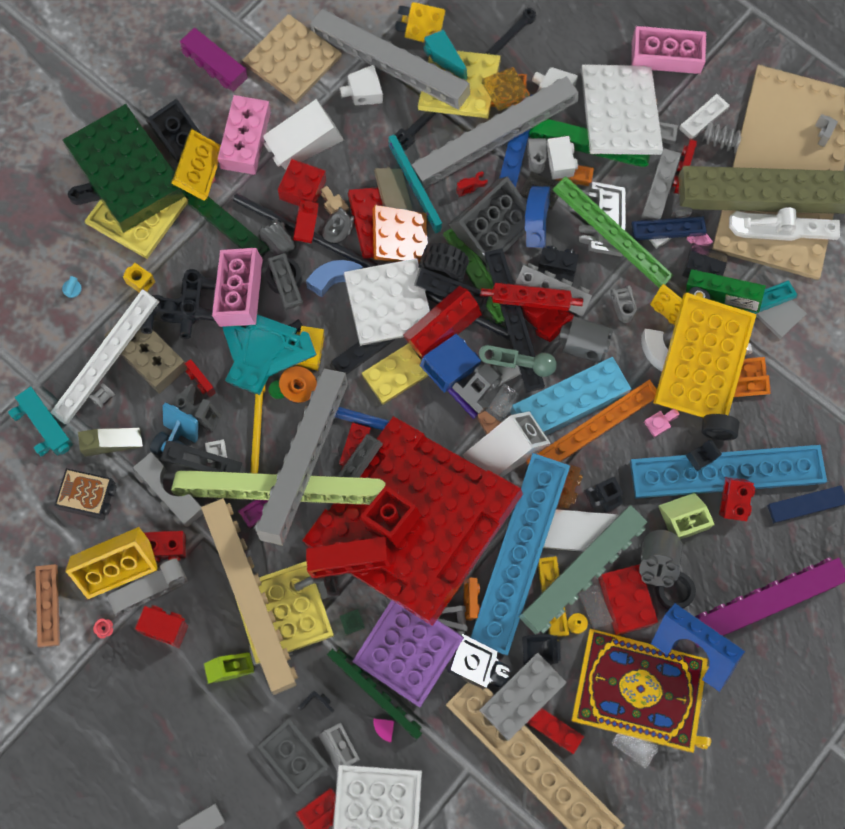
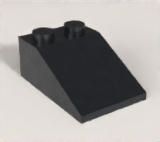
(172, 127)

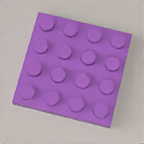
(408, 652)

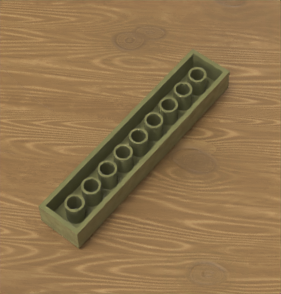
(762, 189)

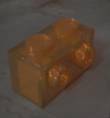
(568, 492)

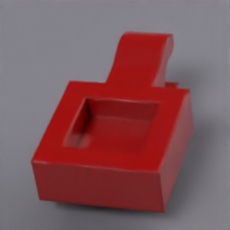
(469, 185)

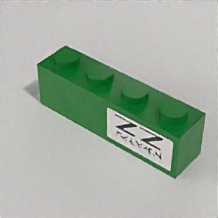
(728, 290)

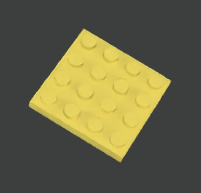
(479, 101)
(142, 237)
(297, 613)

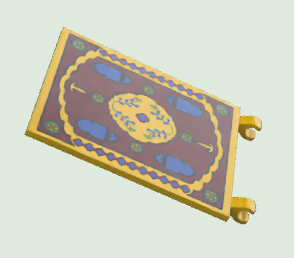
(641, 691)

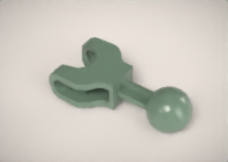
(542, 364)

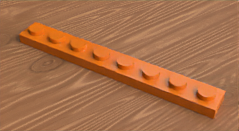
(600, 423)

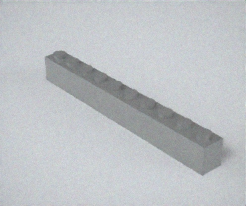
(391, 59)
(495, 132)
(302, 457)

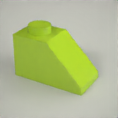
(228, 667)

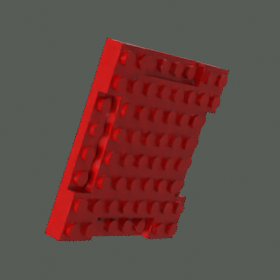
(458, 519)

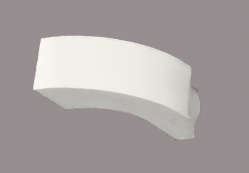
(654, 347)

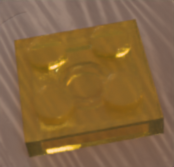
(505, 88)

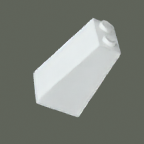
(302, 135)
(508, 444)

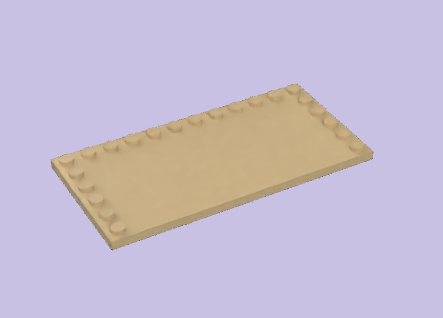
(783, 135)

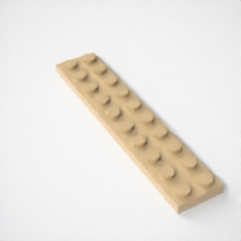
(534, 766)

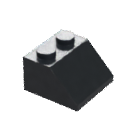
(705, 260)

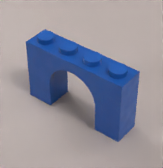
(721, 652)

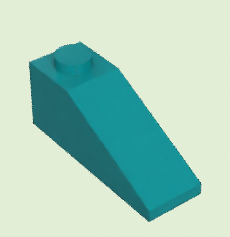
(444, 54)

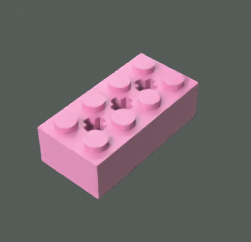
(669, 49)
(244, 135)
(237, 287)

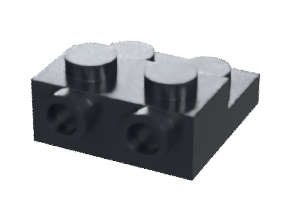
(558, 262)

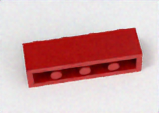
(348, 557)

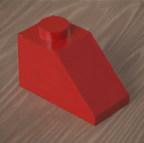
(305, 221)

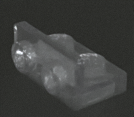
(637, 749)

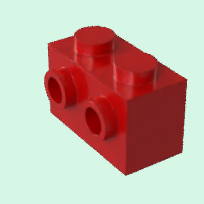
(736, 499)
(167, 544)

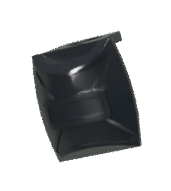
(545, 644)

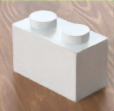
(561, 157)

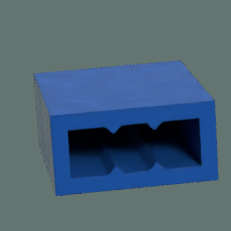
(450, 362)

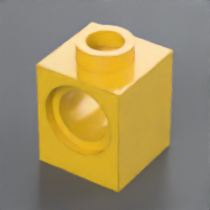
(146, 281)

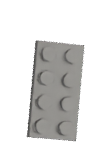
(522, 696)

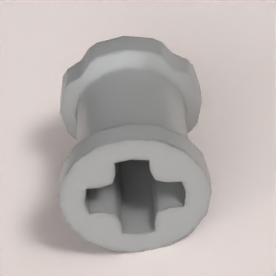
(102, 395)

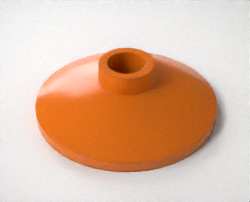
(297, 376)

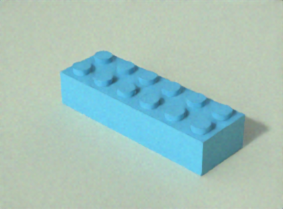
(575, 396)

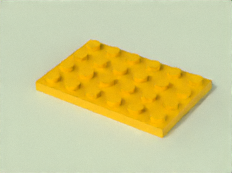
(704, 357)

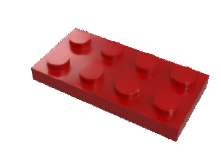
(362, 206)

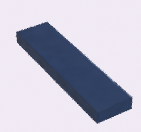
(669, 228)
(807, 504)

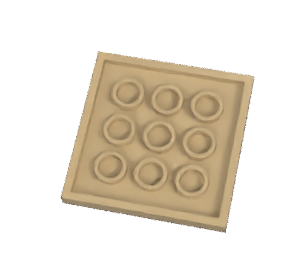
(292, 58)

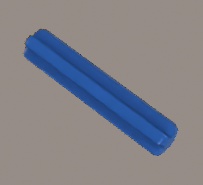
(361, 418)

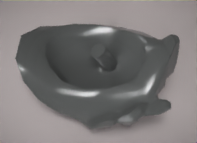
(338, 226)

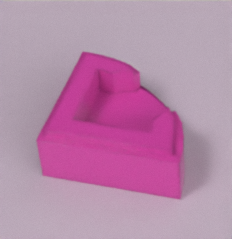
(384, 729)

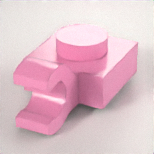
(660, 423)

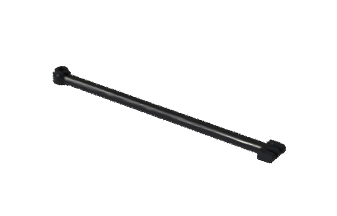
(509, 35)

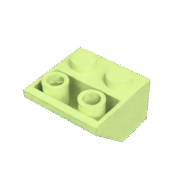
(686, 516)

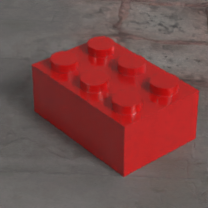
(627, 600)

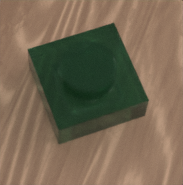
(352, 622)

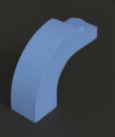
(329, 274)

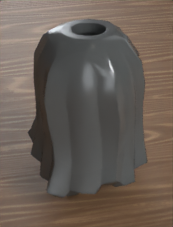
(277, 238)

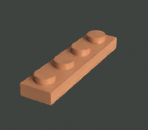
(47, 606)

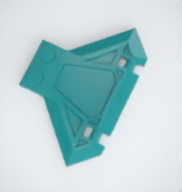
(264, 351)

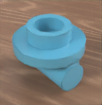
(72, 287)

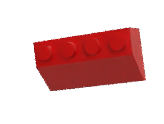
(443, 321)

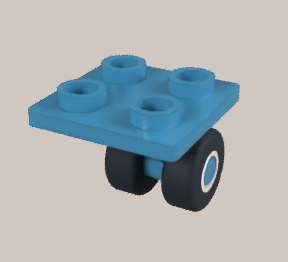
(180, 424)

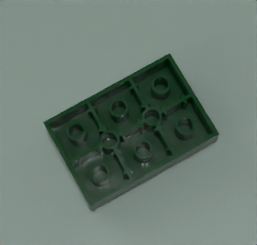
(124, 167)

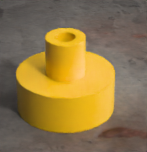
(574, 627)

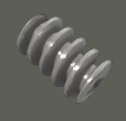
(722, 137)

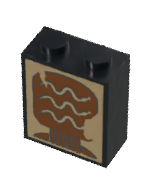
(85, 494)

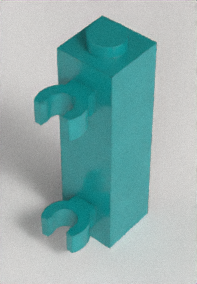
(43, 420)

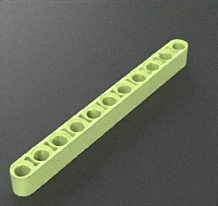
(258, 487)

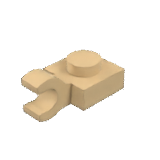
(333, 203)

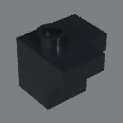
(605, 493)

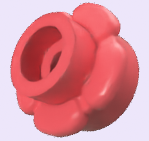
(103, 623)

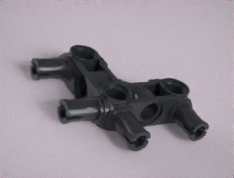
(177, 309)

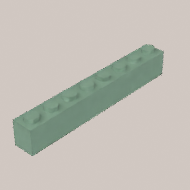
(583, 569)

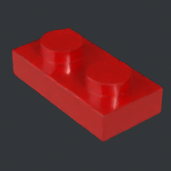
(203, 384)

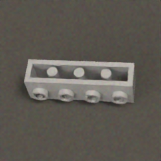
(531, 277)

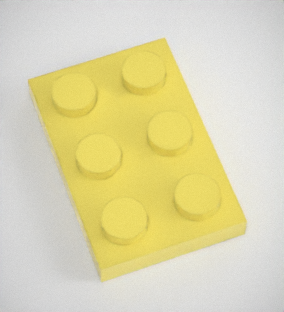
(395, 374)

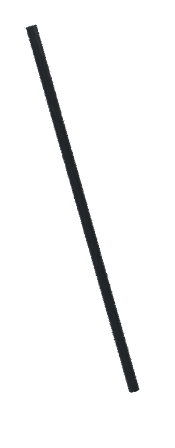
(351, 255)

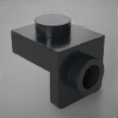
(704, 455)

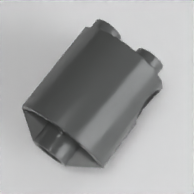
(585, 339)
(661, 558)

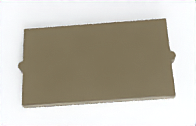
(393, 188)

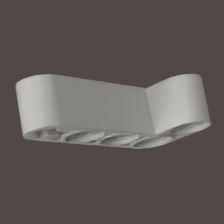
(148, 588)

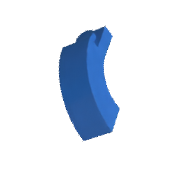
(535, 216)

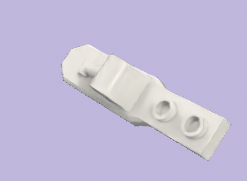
(782, 226)

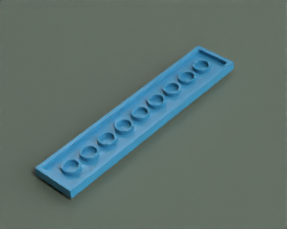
(763, 467)
(520, 553)

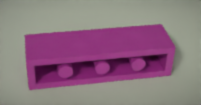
(213, 60)

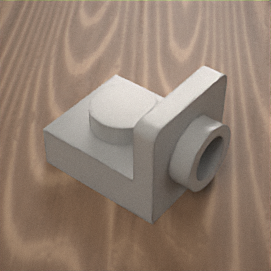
(827, 126)

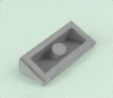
(338, 746)

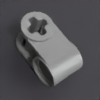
(536, 154)
(623, 300)

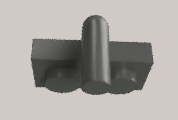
(326, 586)

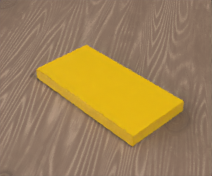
(197, 165)

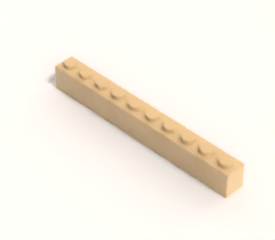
(248, 596)

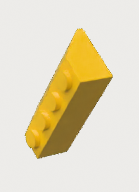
(112, 563)

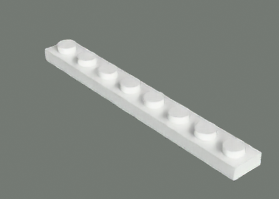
(104, 357)

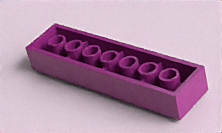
(775, 597)

